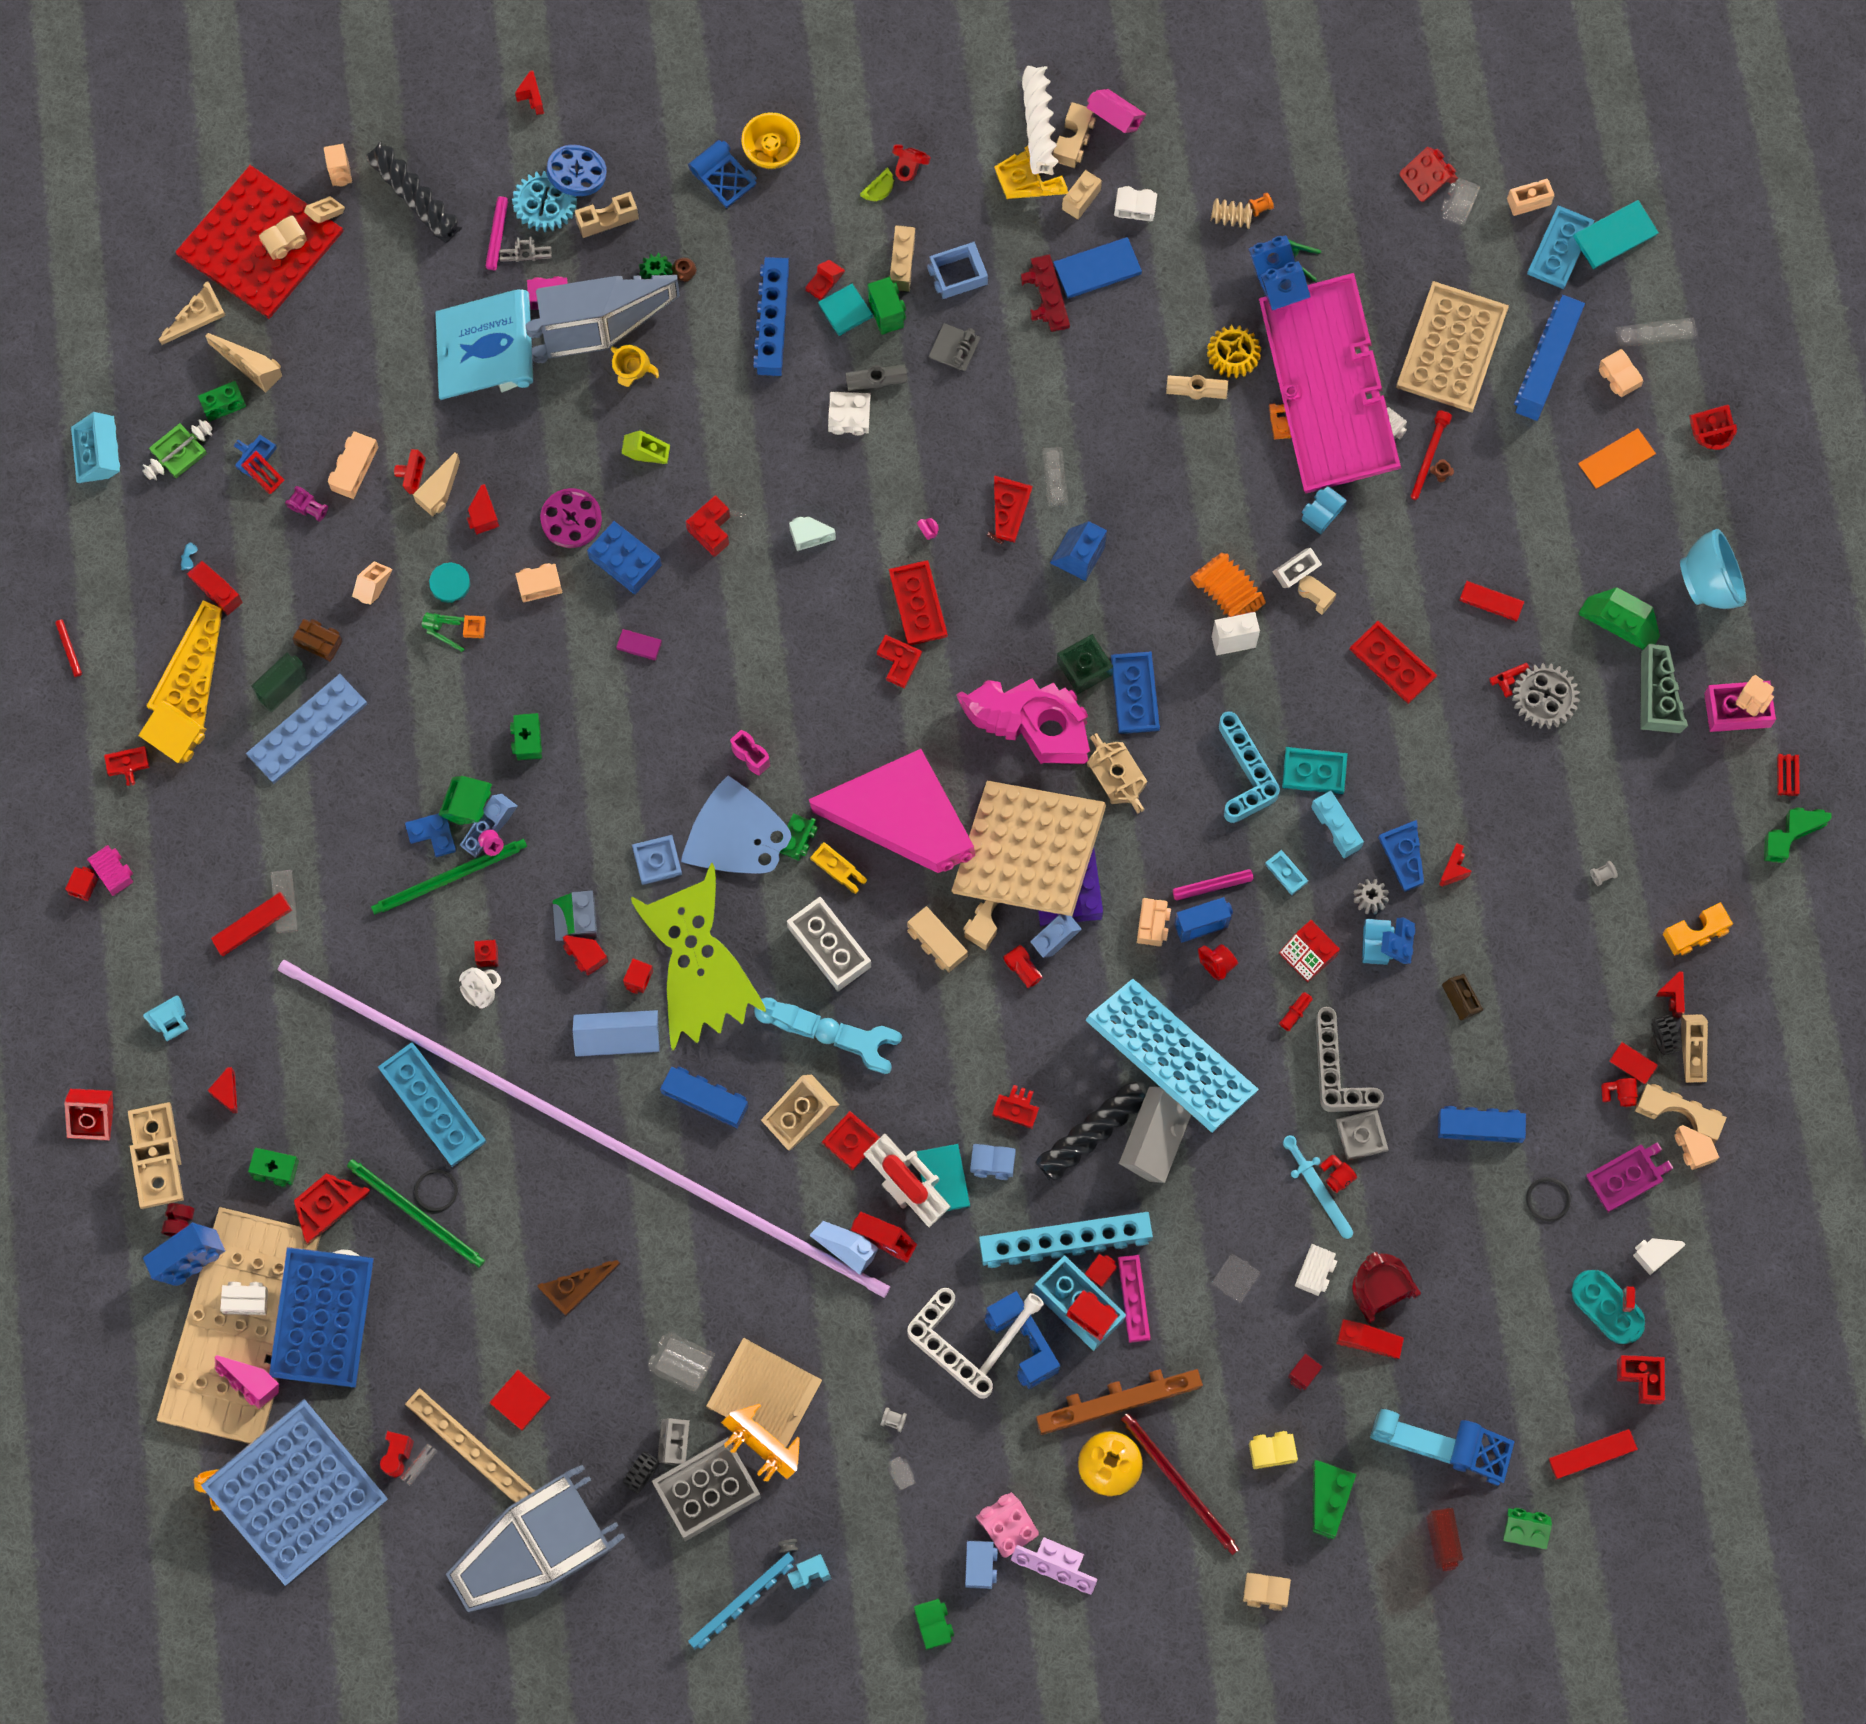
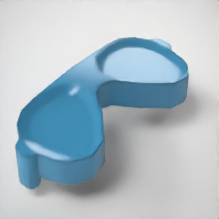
(186, 562)

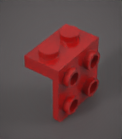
(1427, 173)

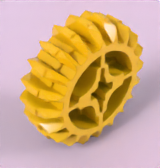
(1246, 361)

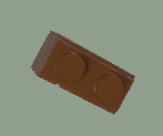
(317, 639)

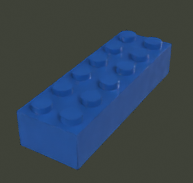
(1548, 357)

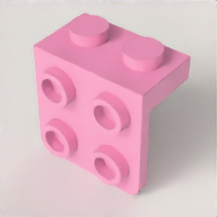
(1007, 1524)

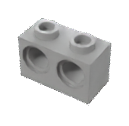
(673, 1441)

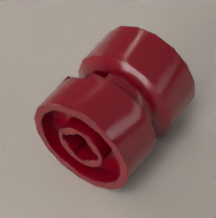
(177, 1218)

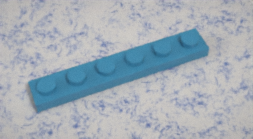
(735, 1609)

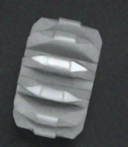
(1363, 896)

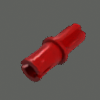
(1295, 1011)

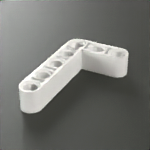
(945, 1348)

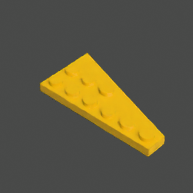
(190, 671)

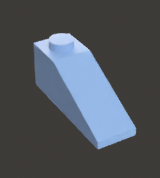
(846, 1245)

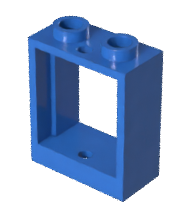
(1203, 919)

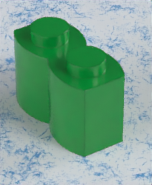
(933, 1624)

